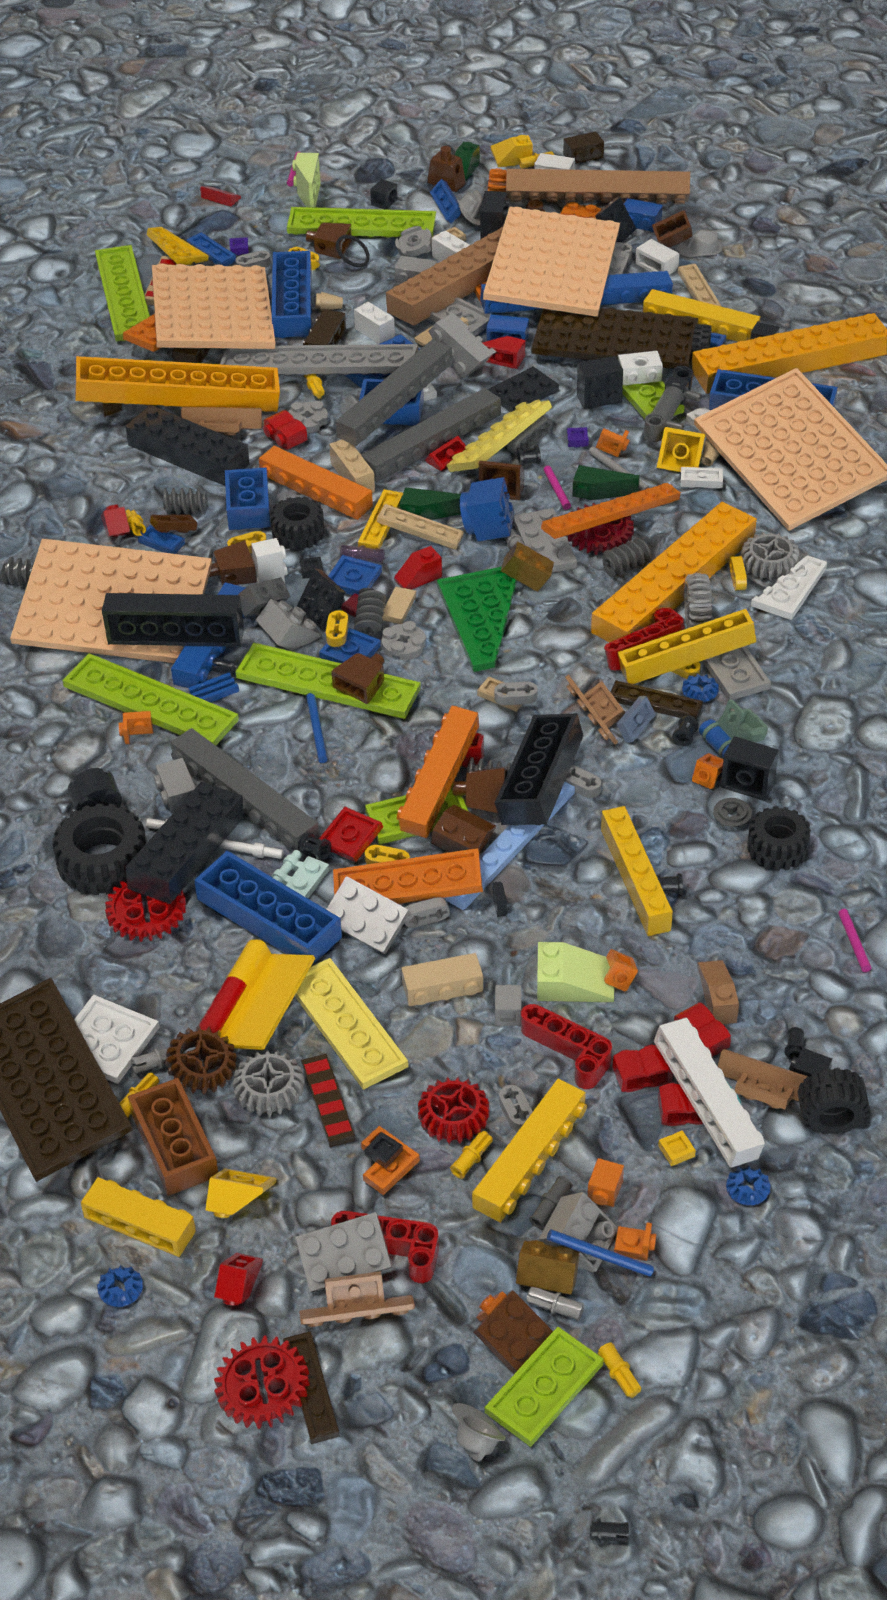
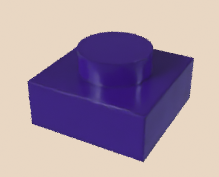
(239, 246)
(577, 437)

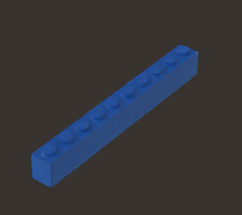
(618, 290)

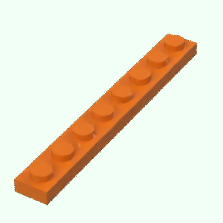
(610, 510)

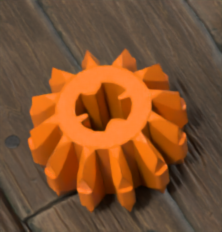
(497, 180)

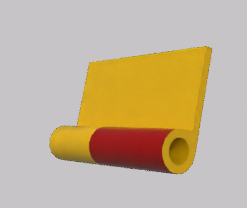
(255, 995)

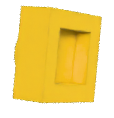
(676, 1148)

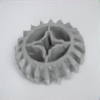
(769, 555)
(697, 599)
(284, 1085)

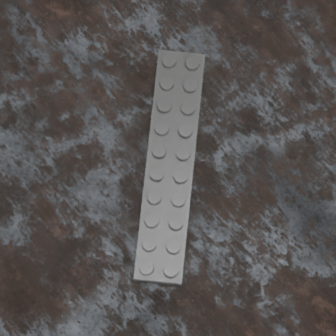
(324, 358)

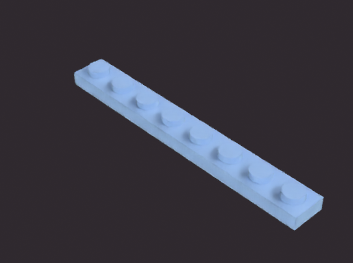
(506, 847)

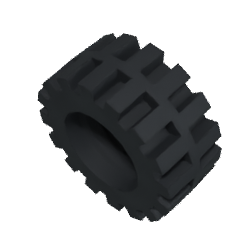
(701, 337)

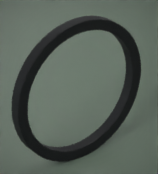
(360, 243)

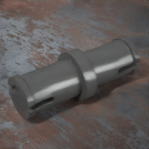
(549, 1202)

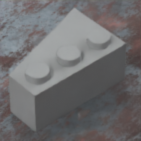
(467, 350)

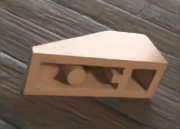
(719, 991)

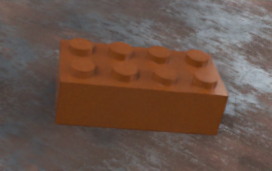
(173, 1136)

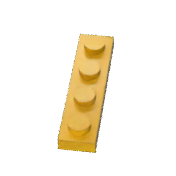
(374, 532)

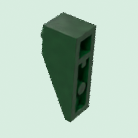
(601, 484)
(430, 503)

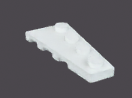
(792, 589)

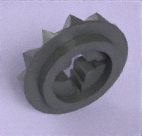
(730, 806)

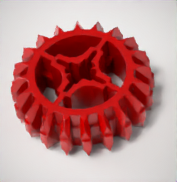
(457, 1118)

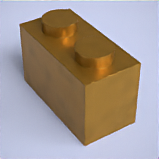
(527, 566)
(547, 1267)

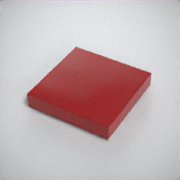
(351, 833)

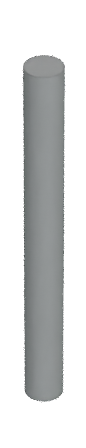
(612, 464)

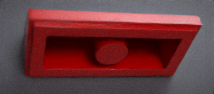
(219, 196)
(444, 454)

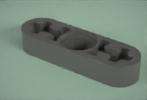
(530, 435)

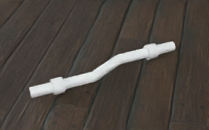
(257, 850)

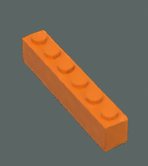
(316, 482)
(438, 771)

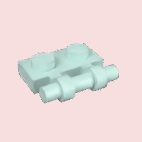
(307, 873)

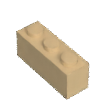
(351, 464)
(442, 979)

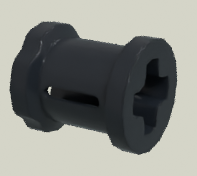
(529, 455)
(688, 731)
(315, 846)
(671, 884)

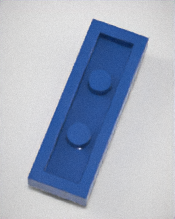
(446, 201)
(215, 251)

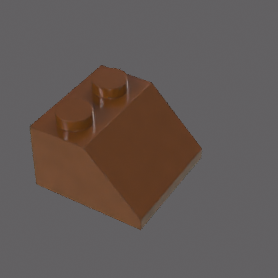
(512, 474)
(461, 831)

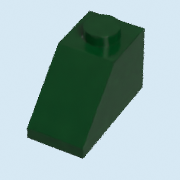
(470, 157)

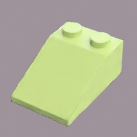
(307, 177)
(571, 974)

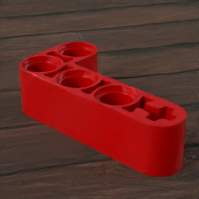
(666, 623)
(570, 1039)
(409, 1245)

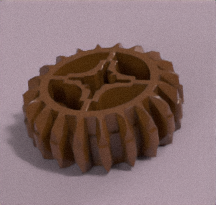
(213, 1052)

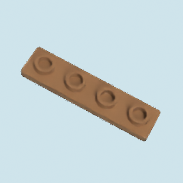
(224, 419)
(601, 704)
(760, 1080)
(355, 1297)

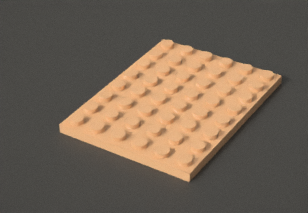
(552, 261)
(212, 307)
(793, 448)
(70, 586)

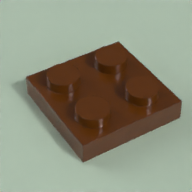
(512, 1331)

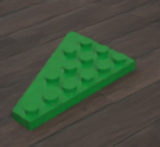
(479, 612)

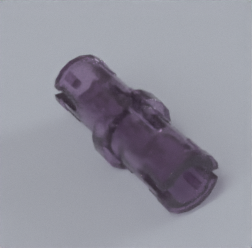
(363, 553)

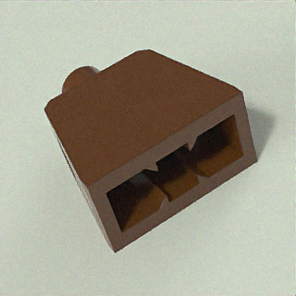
(448, 168)
(674, 229)
(326, 238)
(234, 565)
(359, 676)
(481, 787)

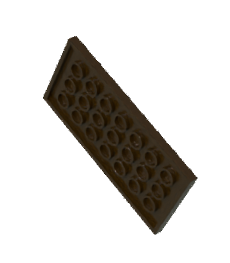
(615, 334)
(52, 1084)

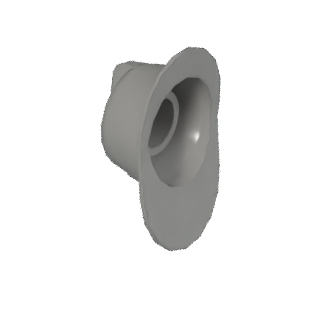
(470, 206)
(701, 243)
(476, 1431)

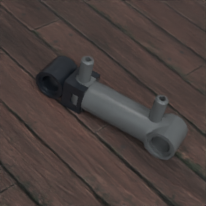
(676, 391)

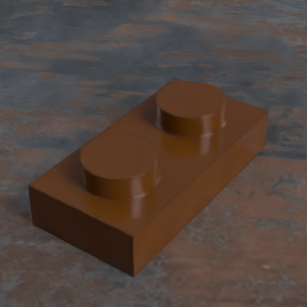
(178, 523)

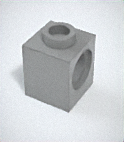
(508, 1005)

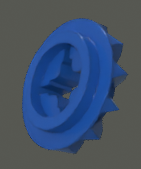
(691, 690)
(745, 1194)
(112, 1294)

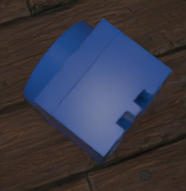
(487, 510)

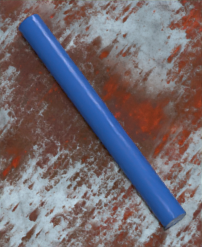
(316, 727)
(599, 1252)

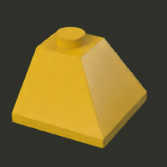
(510, 150)
(680, 449)
(233, 1190)

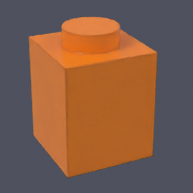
(605, 1182)

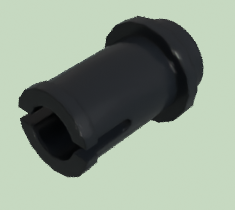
(226, 666)
(794, 1043)
(609, 1531)

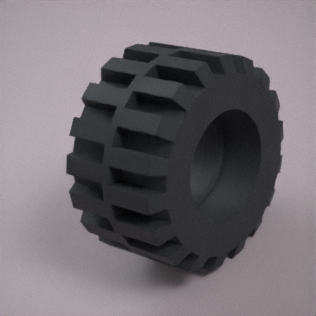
(297, 523)
(765, 843)
(833, 1101)

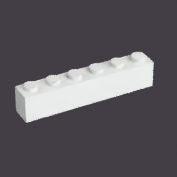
(709, 1092)

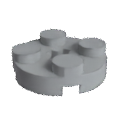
(422, 242)
(314, 410)
(393, 640)

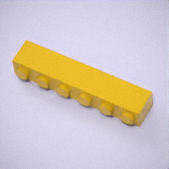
(724, 321)
(687, 647)
(636, 871)
(529, 1150)

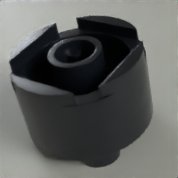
(94, 788)

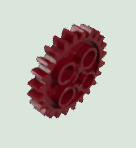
(603, 536)

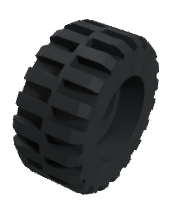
(91, 828)

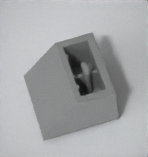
(287, 625)
(581, 1219)

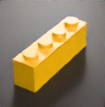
(138, 1216)

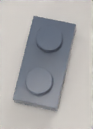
(636, 719)

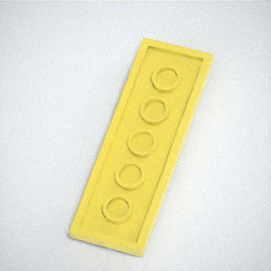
(499, 435)
(349, 1025)

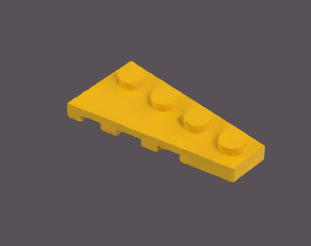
(175, 247)

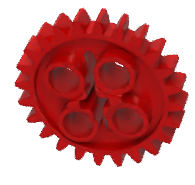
(127, 914)
(236, 1388)

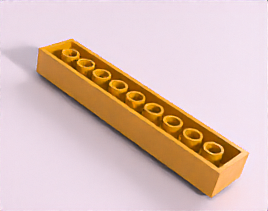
(802, 349)
(176, 383)
(661, 583)

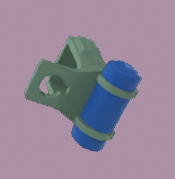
(738, 723)

